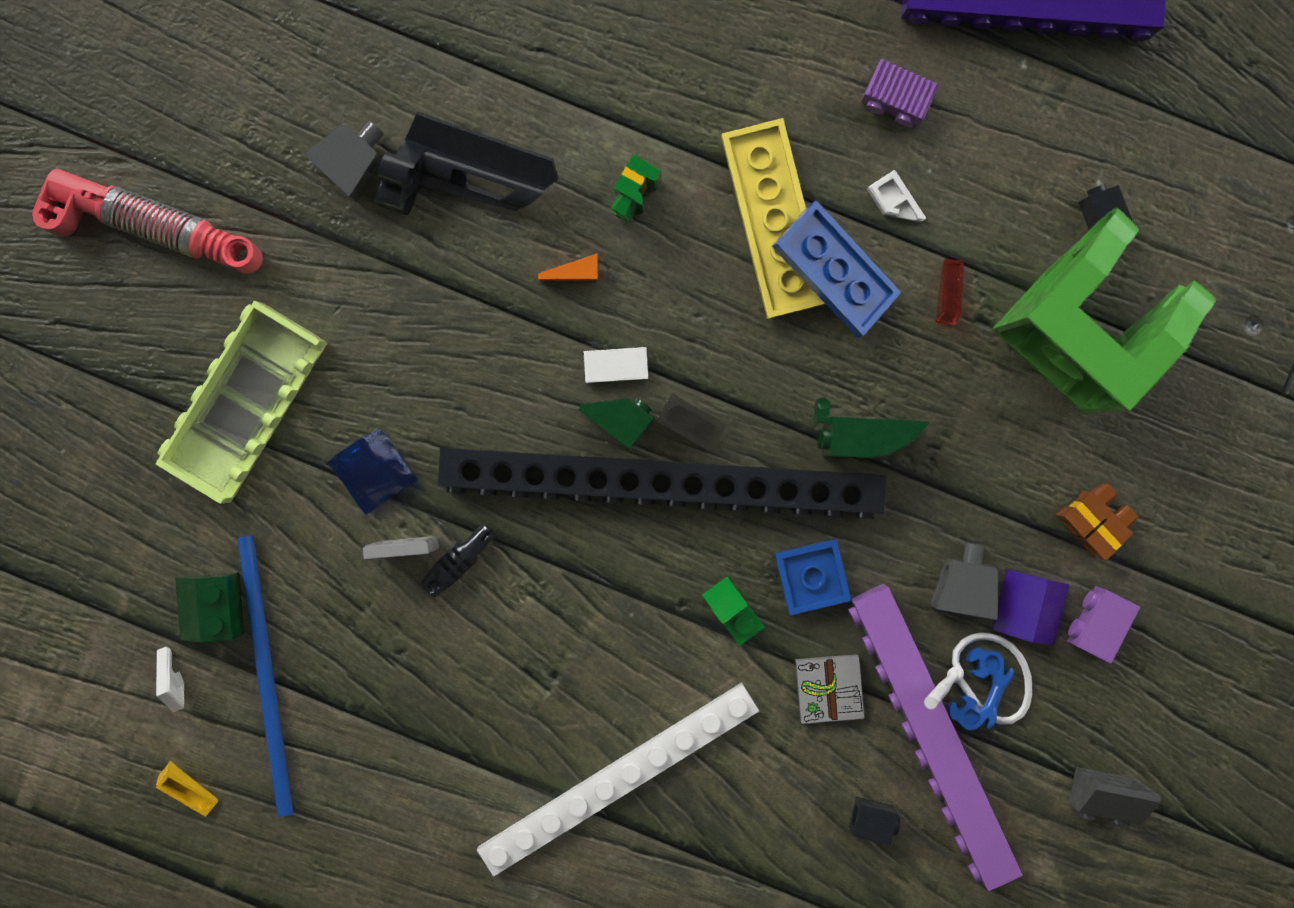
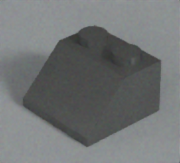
(1112, 797)

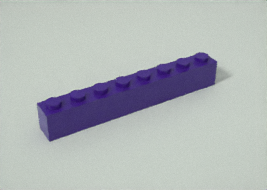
(1107, 17)

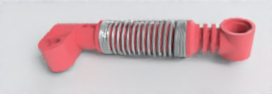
(142, 216)

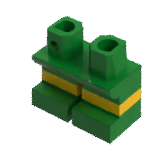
(632, 185)

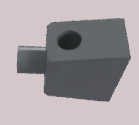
(348, 157)
(968, 585)

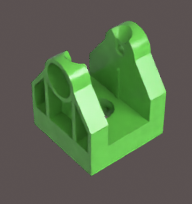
(1075, 351)

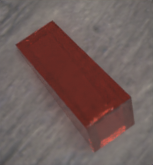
(950, 292)

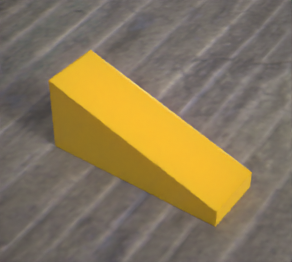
(185, 789)

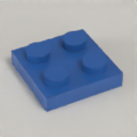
(812, 576)

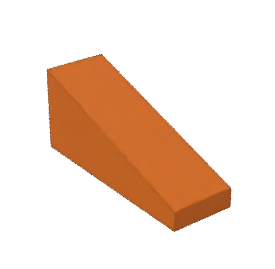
(577, 271)

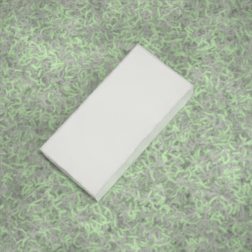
(615, 365)

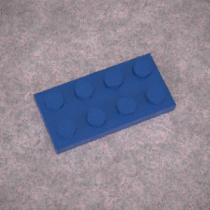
(836, 269)

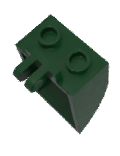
(862, 435)

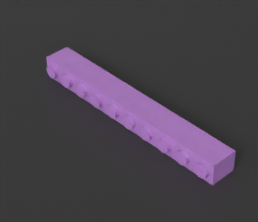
(935, 737)

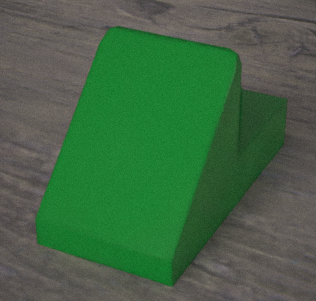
(733, 611)

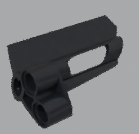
(441, 156)

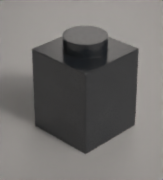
(1101, 202)
(874, 820)

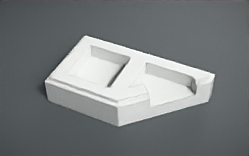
(895, 199)
(169, 684)

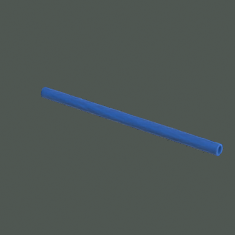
(265, 675)

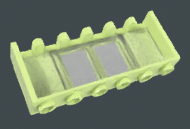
(240, 402)

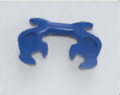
(968, 715)

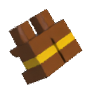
(1096, 524)

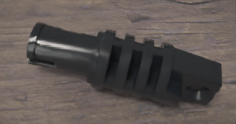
(457, 561)

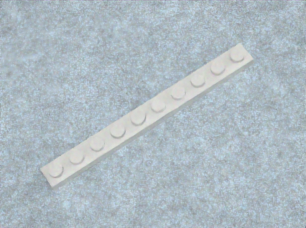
(617, 779)

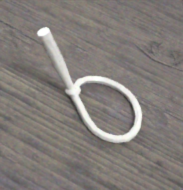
(956, 674)

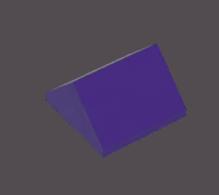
(1030, 607)

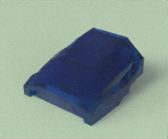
(372, 470)

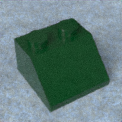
(620, 418)
(209, 607)

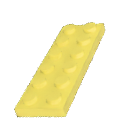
(768, 205)

